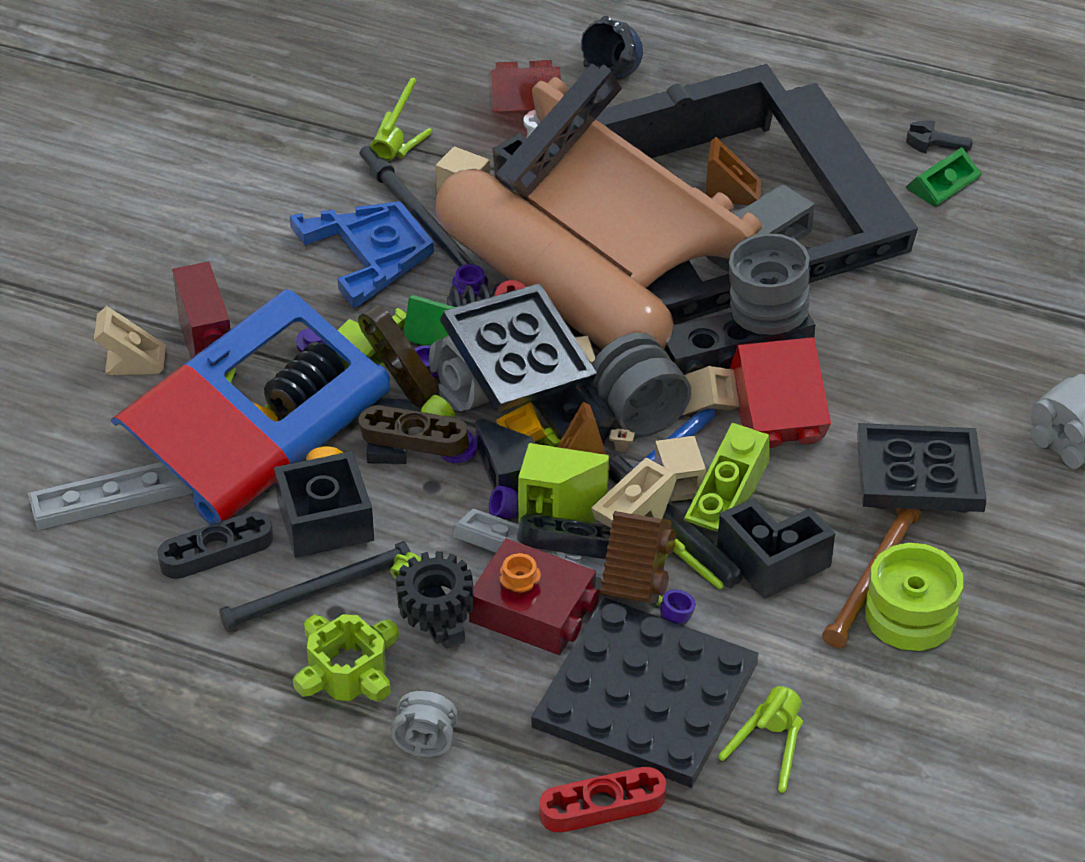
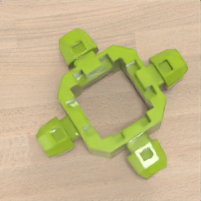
(345, 682)

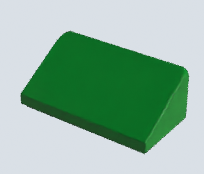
(945, 178)
(423, 321)

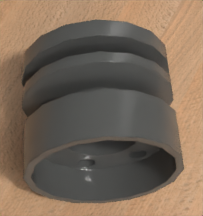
(769, 283)
(640, 384)

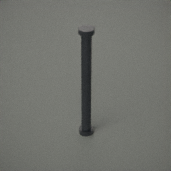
(310, 588)

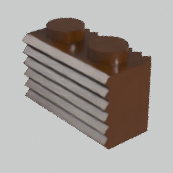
(637, 557)

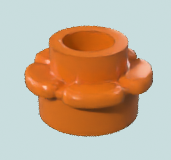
(519, 573)

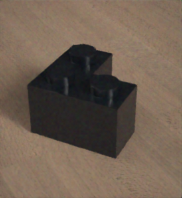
(774, 552)

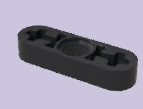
(564, 535)
(192, 563)

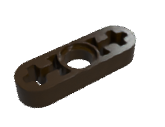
(398, 355)
(440, 435)

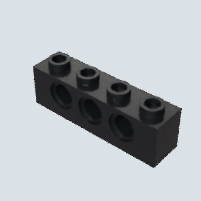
(716, 339)

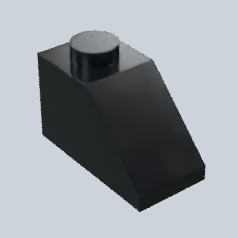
(501, 452)

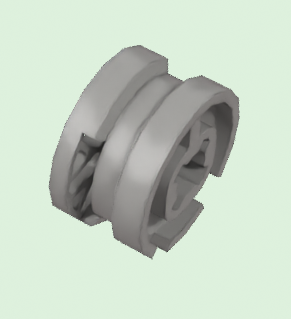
(424, 724)

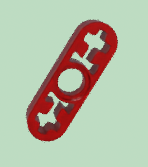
(613, 784)

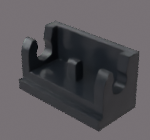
(562, 407)

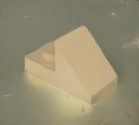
(128, 346)
(640, 492)

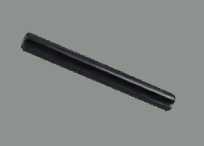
(688, 534)

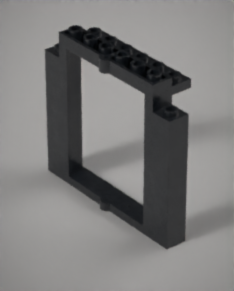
(745, 102)

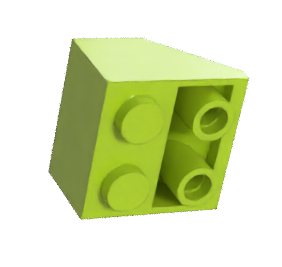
(561, 482)

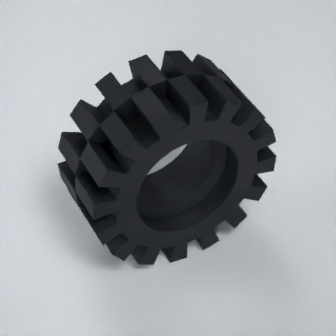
(435, 573)

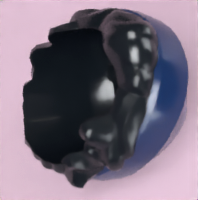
(612, 45)

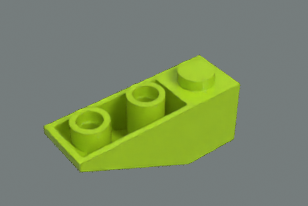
(730, 476)

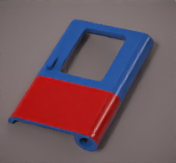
(220, 438)

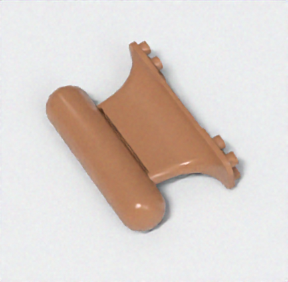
(592, 229)

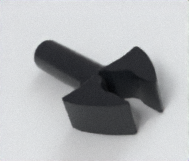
(922, 135)

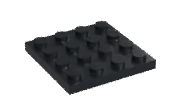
(645, 691)

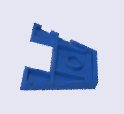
(379, 235)

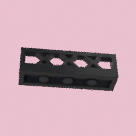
(559, 130)

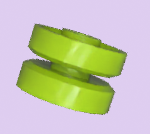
(913, 596)

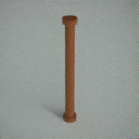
(837, 633)

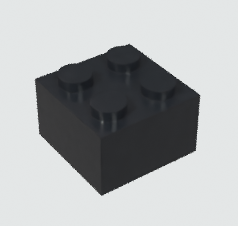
(324, 504)

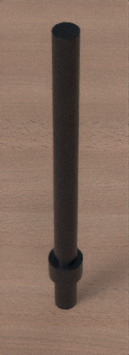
(384, 173)

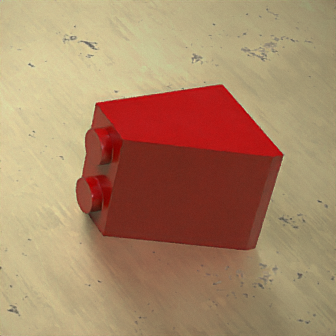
(782, 390)

